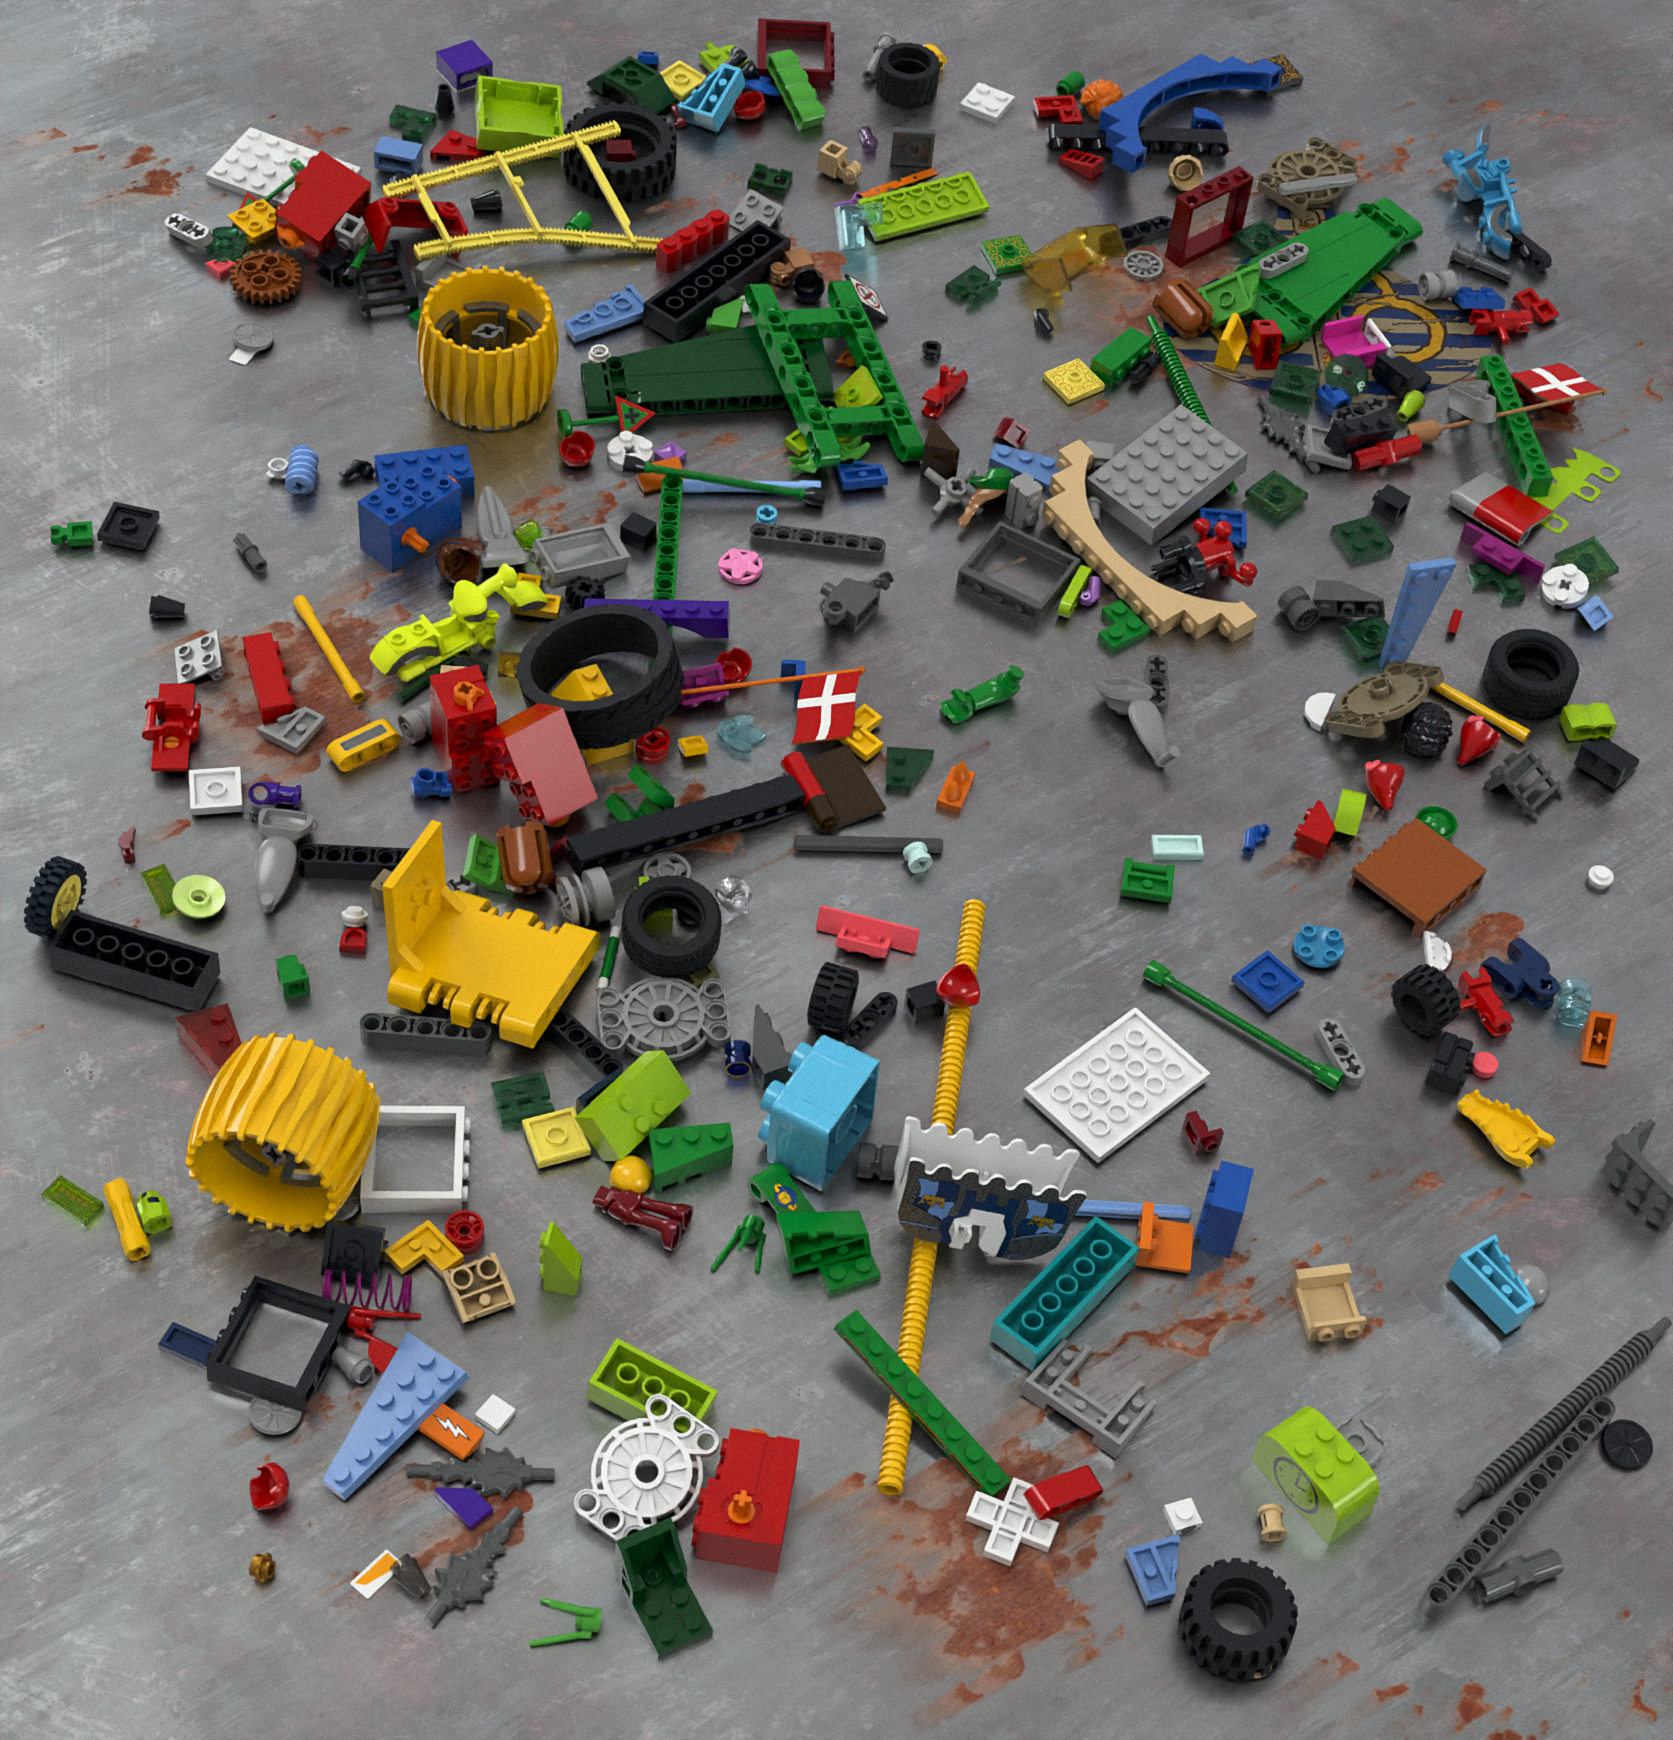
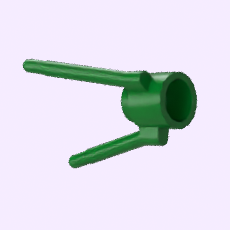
(748, 1232)

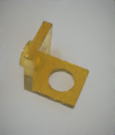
(508, 663)

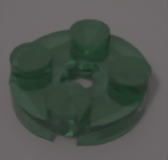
(236, 245)

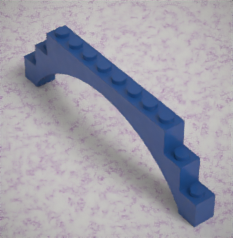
(1196, 75)

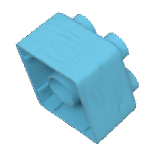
(819, 1109)

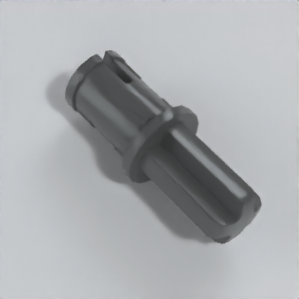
(250, 552)

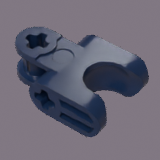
(1526, 977)

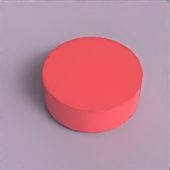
(1484, 1065)

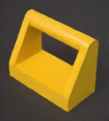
(1231, 344)

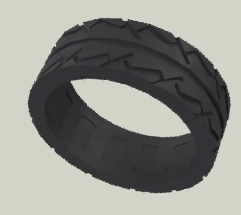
(599, 631)

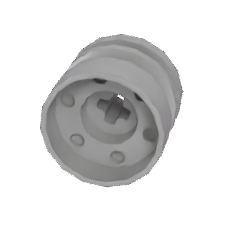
(587, 898)

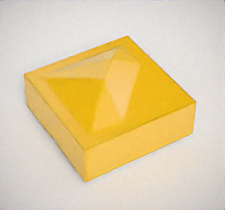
(693, 745)

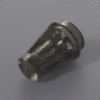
(410, 1576)

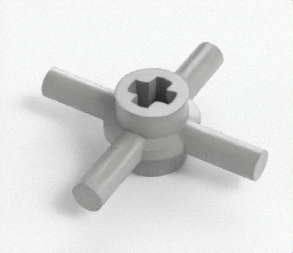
(952, 490)

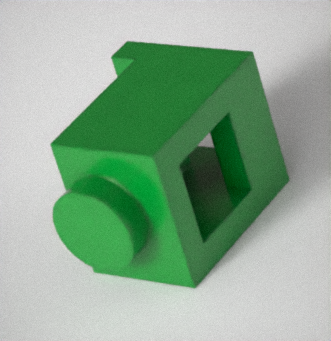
(292, 977)

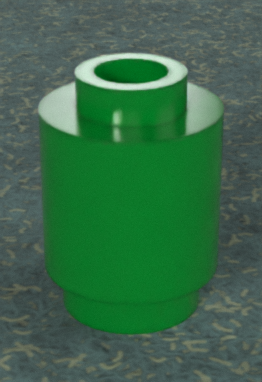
(1070, 84)
(580, 221)

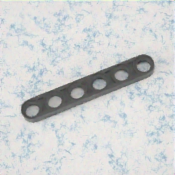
(816, 545)

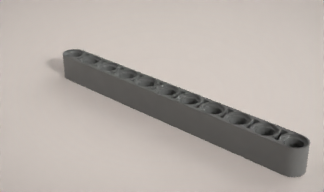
(1511, 1513)

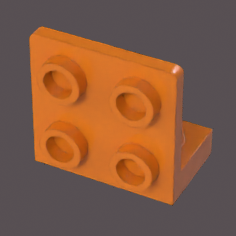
(1163, 1242)

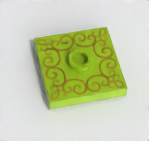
(858, 390)

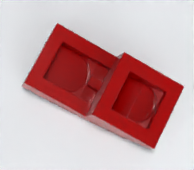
(1541, 309)

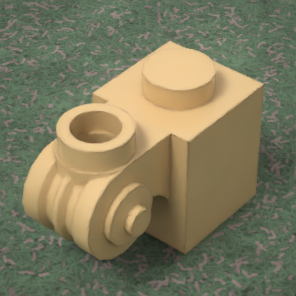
(834, 163)

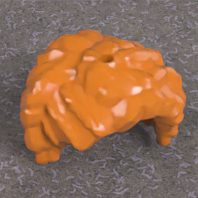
(1100, 94)

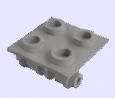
(754, 208)
(199, 658)

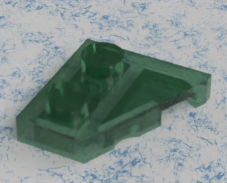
(905, 767)

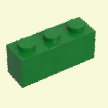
(1120, 356)

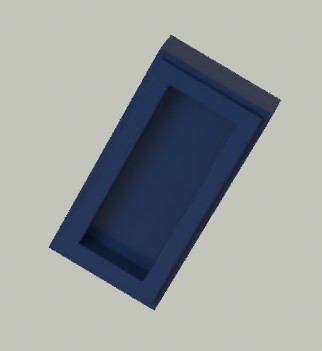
(187, 1344)

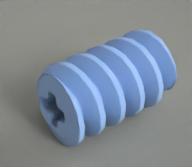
(301, 470)

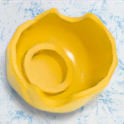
(631, 1174)

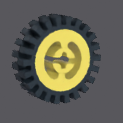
(54, 895)

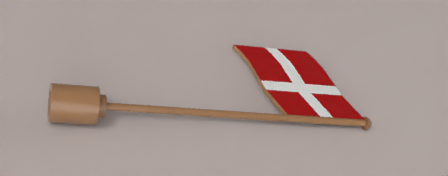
(1550, 383)

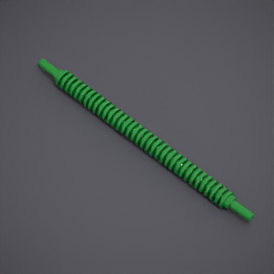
(1178, 376)

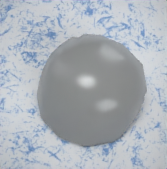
(1535, 1281)

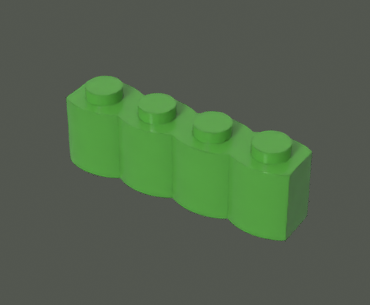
(795, 89)

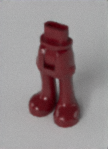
(628, 1207)

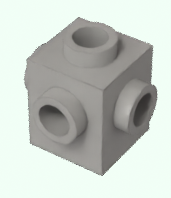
(351, 232)

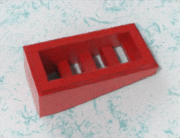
(1083, 163)

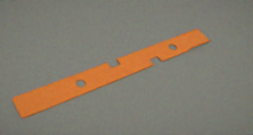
(895, 184)

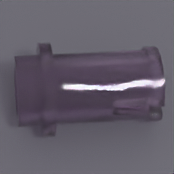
(869, 142)

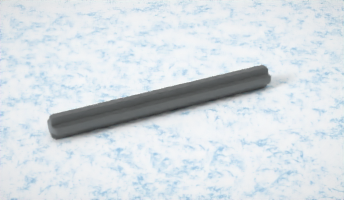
(863, 844)

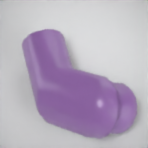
(1092, 594)

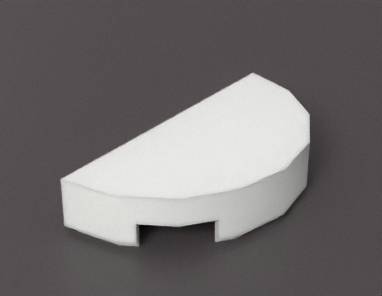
(1317, 708)
(1436, 951)

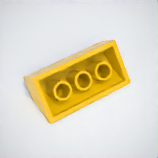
(587, 685)

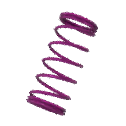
(405, 1293)

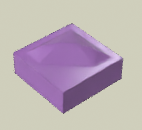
(668, 451)

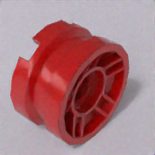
(653, 746)
(470, 1224)

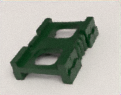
(768, 183)

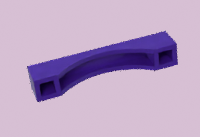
(705, 618)

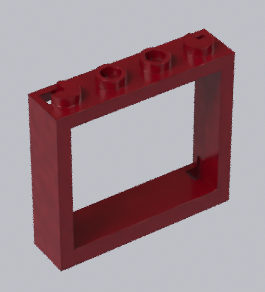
(798, 31)
(1183, 250)

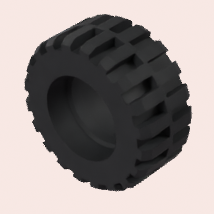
(1230, 1651)

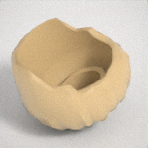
(1185, 173)

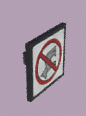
(868, 297)

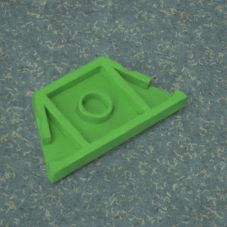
(1232, 294)

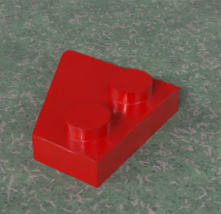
(458, 147)

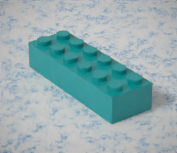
(1064, 1293)

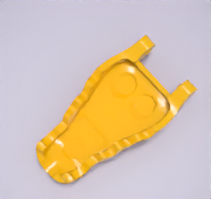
(1507, 1130)

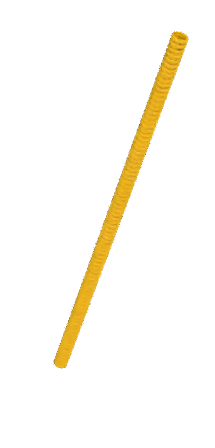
(924, 1252)

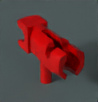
(1501, 322)
(944, 391)
(1485, 1001)

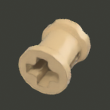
(1272, 1522)

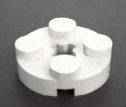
(628, 443)
(1566, 575)

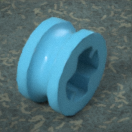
(766, 510)

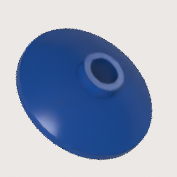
(763, 85)

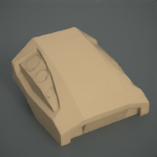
(479, 1288)

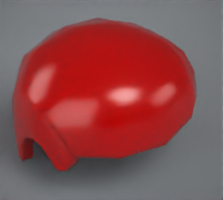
(749, 105)
(577, 449)
(735, 665)
(270, 1487)

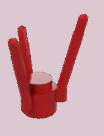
(362, 1319)

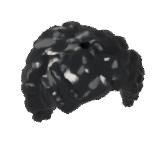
(1426, 729)

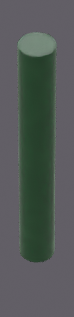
(422, 682)

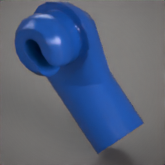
(1253, 836)

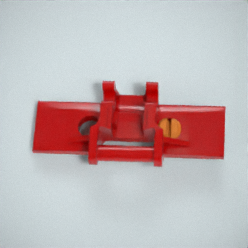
(178, 732)

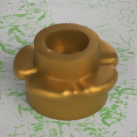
(262, 1567)

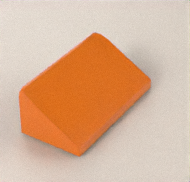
(652, 481)

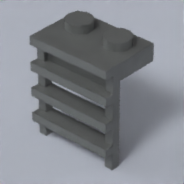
(1515, 771)

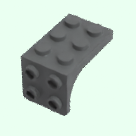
(1638, 1178)

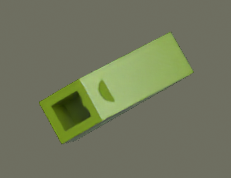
(559, 1262)

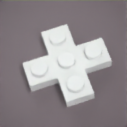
(1010, 1523)

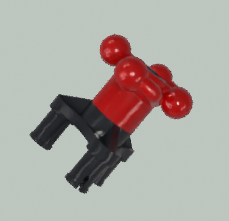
(1195, 560)

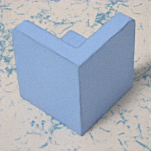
(1595, 612)

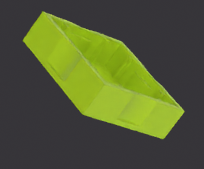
(516, 113)

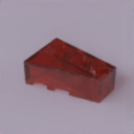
(210, 1035)

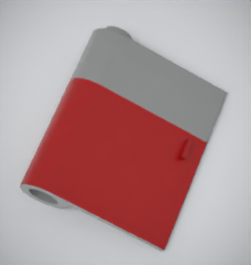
(1499, 507)

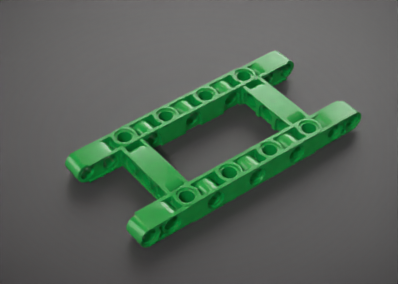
(816, 423)

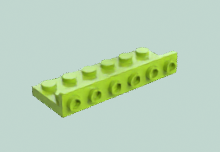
(928, 205)

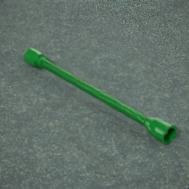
(1326, 1074)

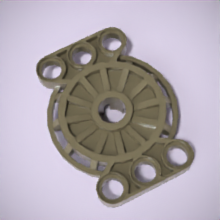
(1299, 165)
(1383, 698)

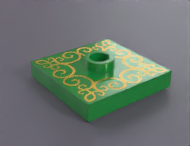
(1005, 253)

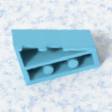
(714, 99)
(1492, 1284)

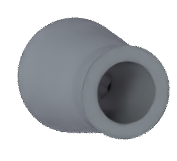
(355, 1366)

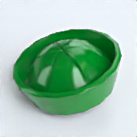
(1439, 820)

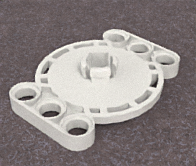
(644, 1447)

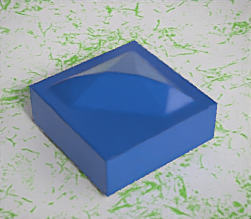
(648, 58)

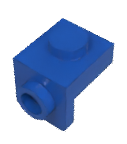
(793, 668)

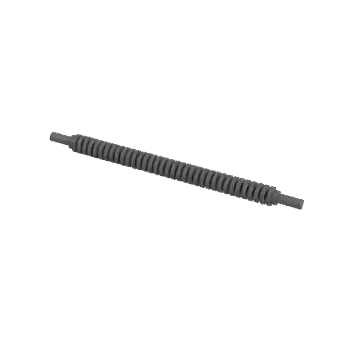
(1563, 1413)

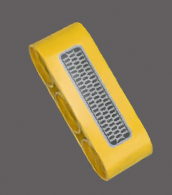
(363, 745)

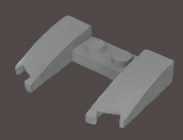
(1110, 1428)

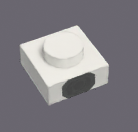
(1182, 1516)

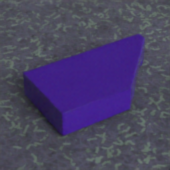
(465, 1505)

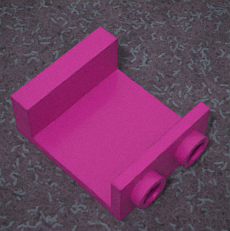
(1347, 338)

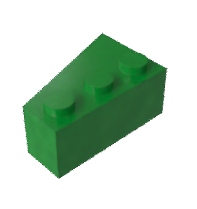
(687, 1151)
(821, 1238)

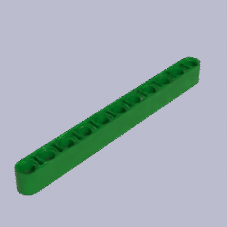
(667, 542)

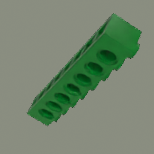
(1516, 429)

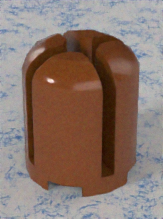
(1184, 309)
(525, 858)

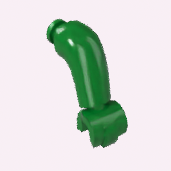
(988, 693)

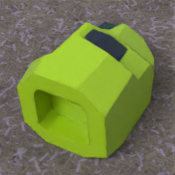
(153, 1212)

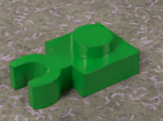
(76, 534)

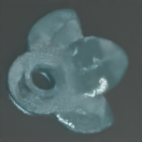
(740, 733)

